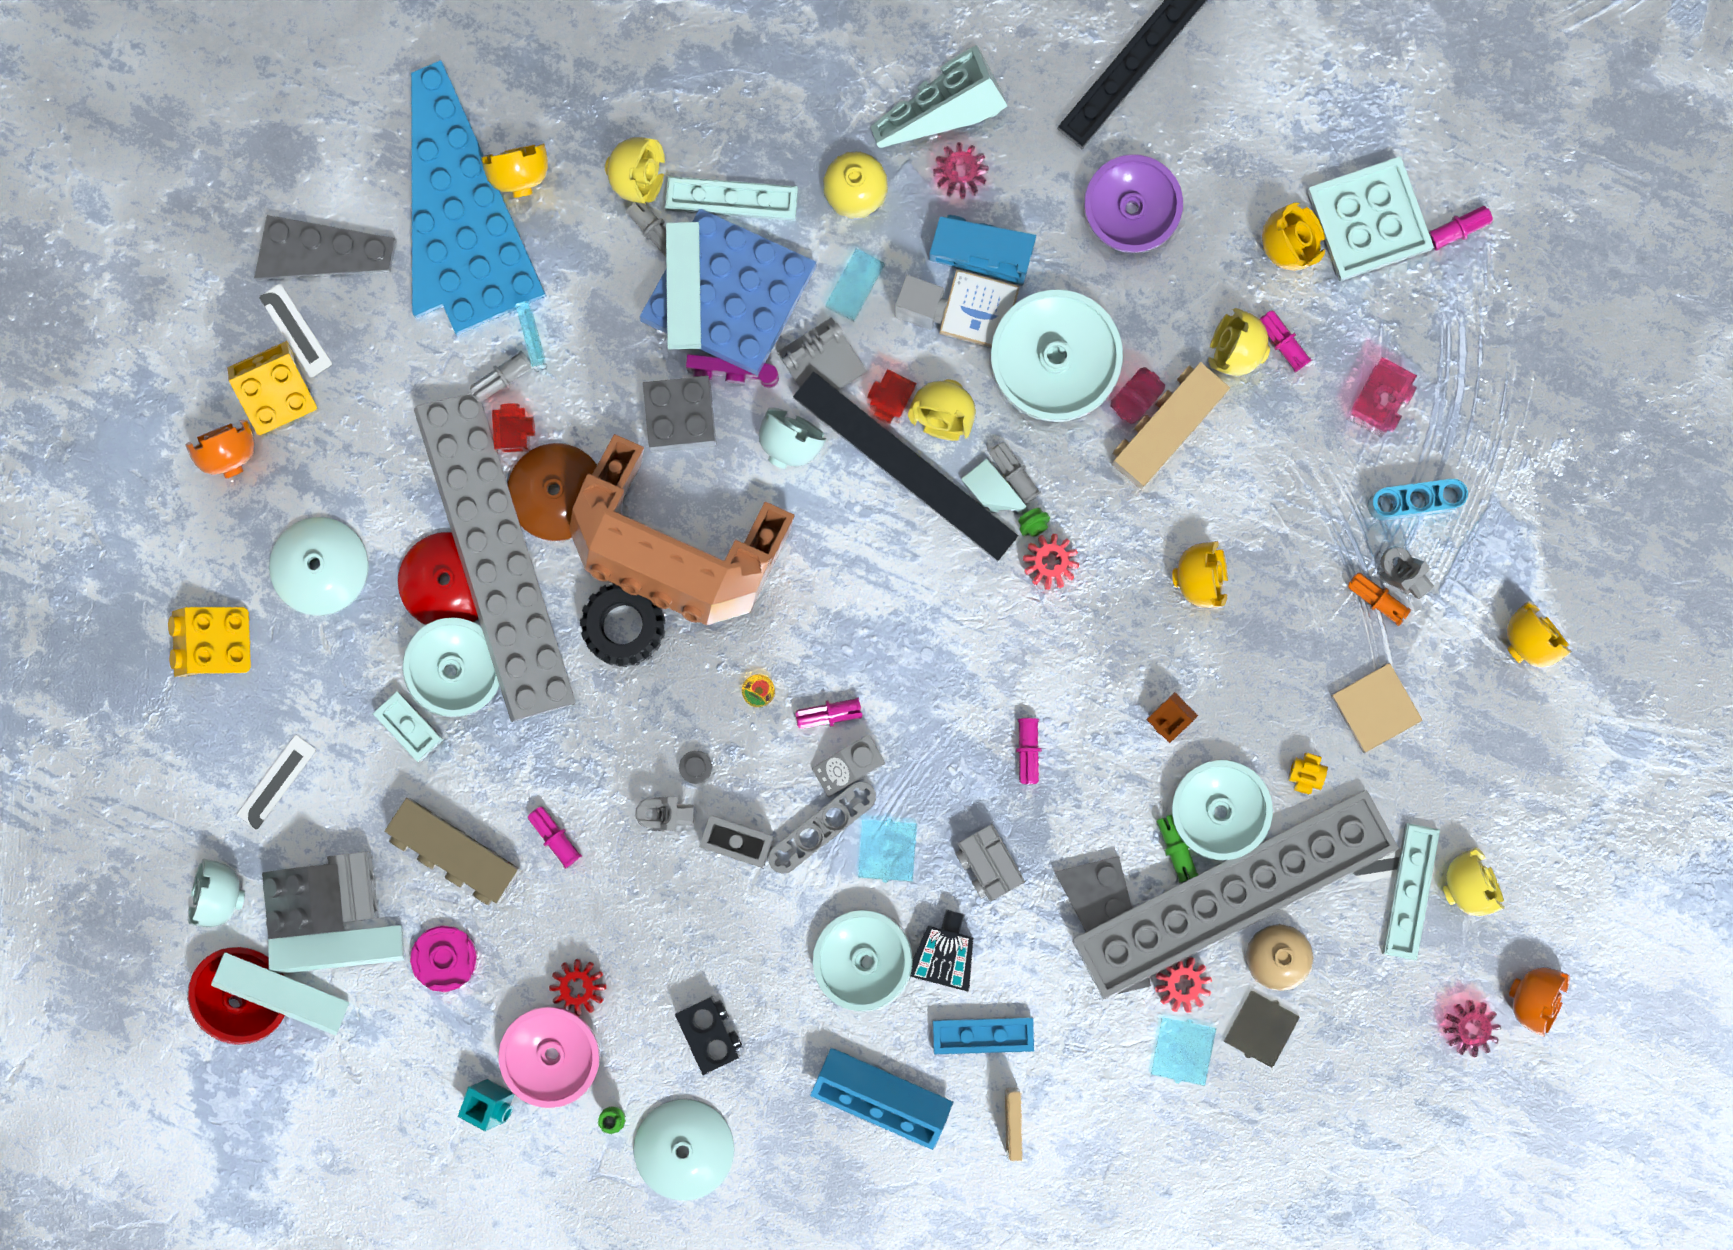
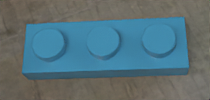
(983, 1035)

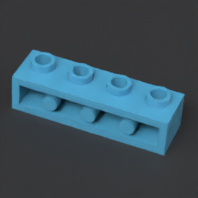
(882, 1097)

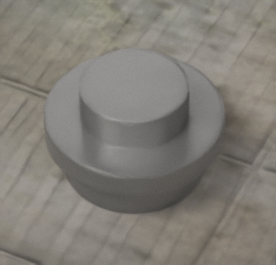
(695, 767)

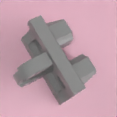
(1407, 574)
(668, 813)

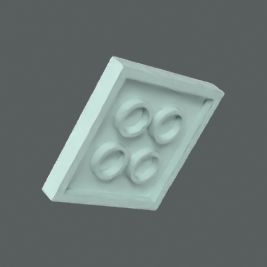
(1370, 218)

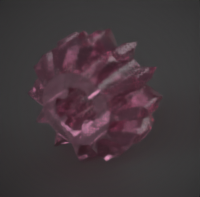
(969, 162)
(1137, 395)
(1482, 1022)

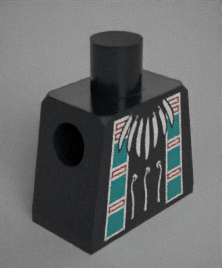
(945, 954)

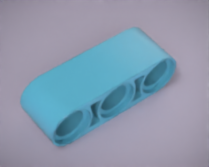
(1430, 490)

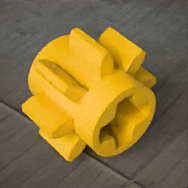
(1307, 773)

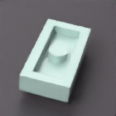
(408, 726)

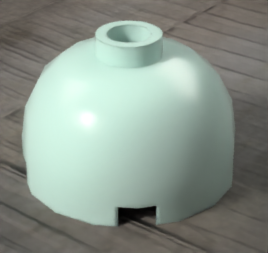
(789, 439)
(214, 894)

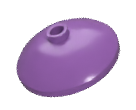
(1137, 182)

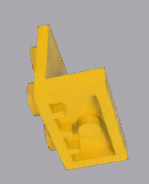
(271, 388)

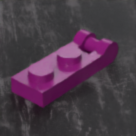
(717, 367)

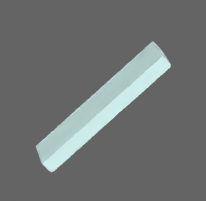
(732, 198)
(683, 285)
(1411, 891)
(336, 949)
(280, 993)

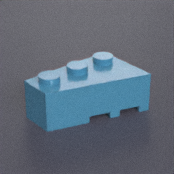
(982, 249)

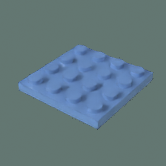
(744, 292)

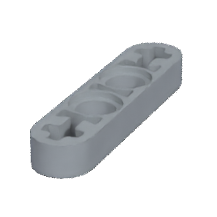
(824, 830)

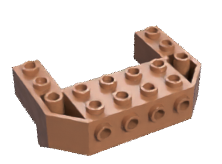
(659, 565)

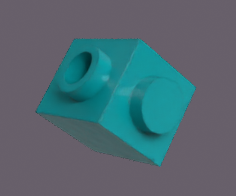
(486, 1105)

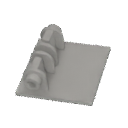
(825, 353)

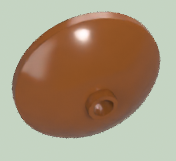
(537, 510)

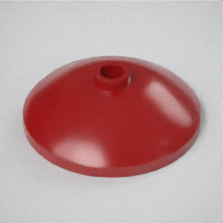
(420, 583)
(212, 1008)

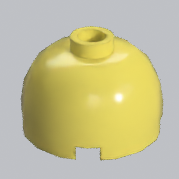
(635, 168)
(855, 185)
(1239, 344)
(943, 410)
(1473, 885)

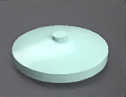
(1056, 355)

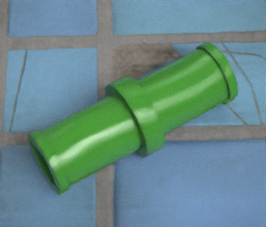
(1177, 850)
(610, 1128)

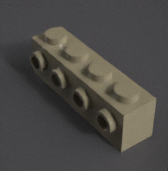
(452, 851)

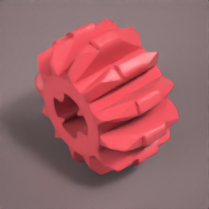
(1058, 570)
(1191, 991)

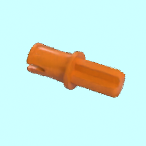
(1379, 598)

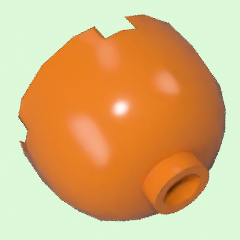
(223, 450)
(1539, 998)

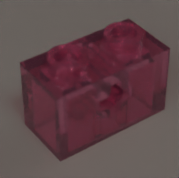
(1367, 409)

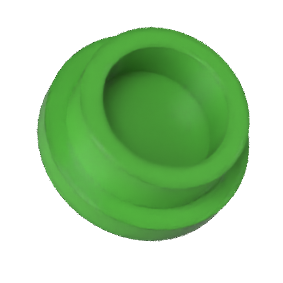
(1034, 522)

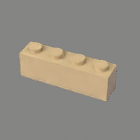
(1170, 425)

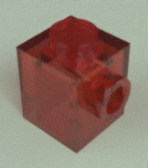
(891, 397)
(512, 429)

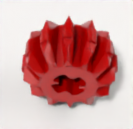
(588, 984)

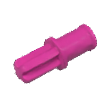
(1460, 227)
(1285, 341)
(828, 713)
(1028, 751)
(554, 836)

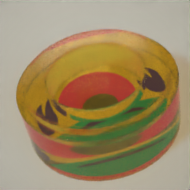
(758, 691)

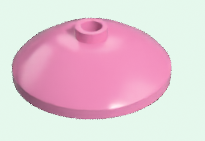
(535, 1075)

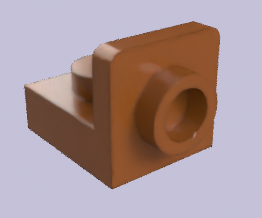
(1172, 717)

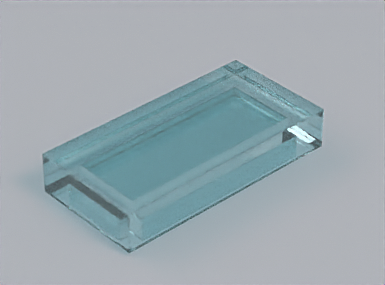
(855, 285)
(531, 336)

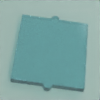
(887, 850)
(1183, 1051)

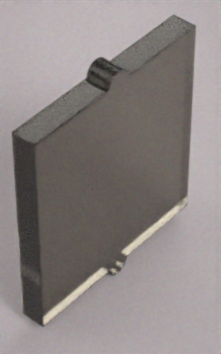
(1261, 1029)

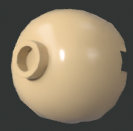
(1279, 957)

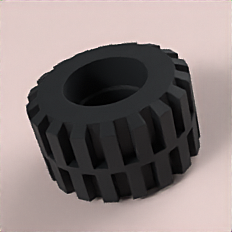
(621, 654)

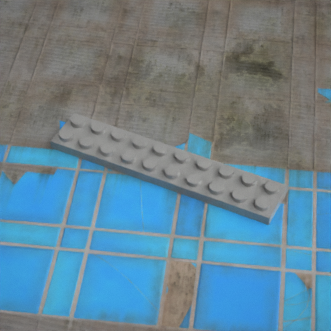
(494, 557)
(1234, 895)

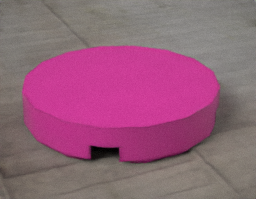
(444, 958)

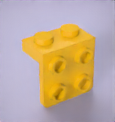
(209, 640)

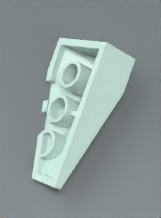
(955, 99)

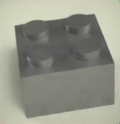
(679, 414)
(302, 901)

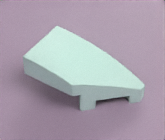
(992, 489)

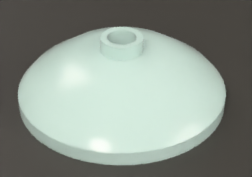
(341, 568)
(455, 644)
(1231, 787)
(840, 957)
(689, 1125)

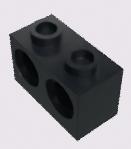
(700, 1038)

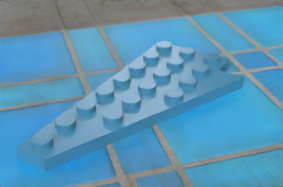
(461, 229)

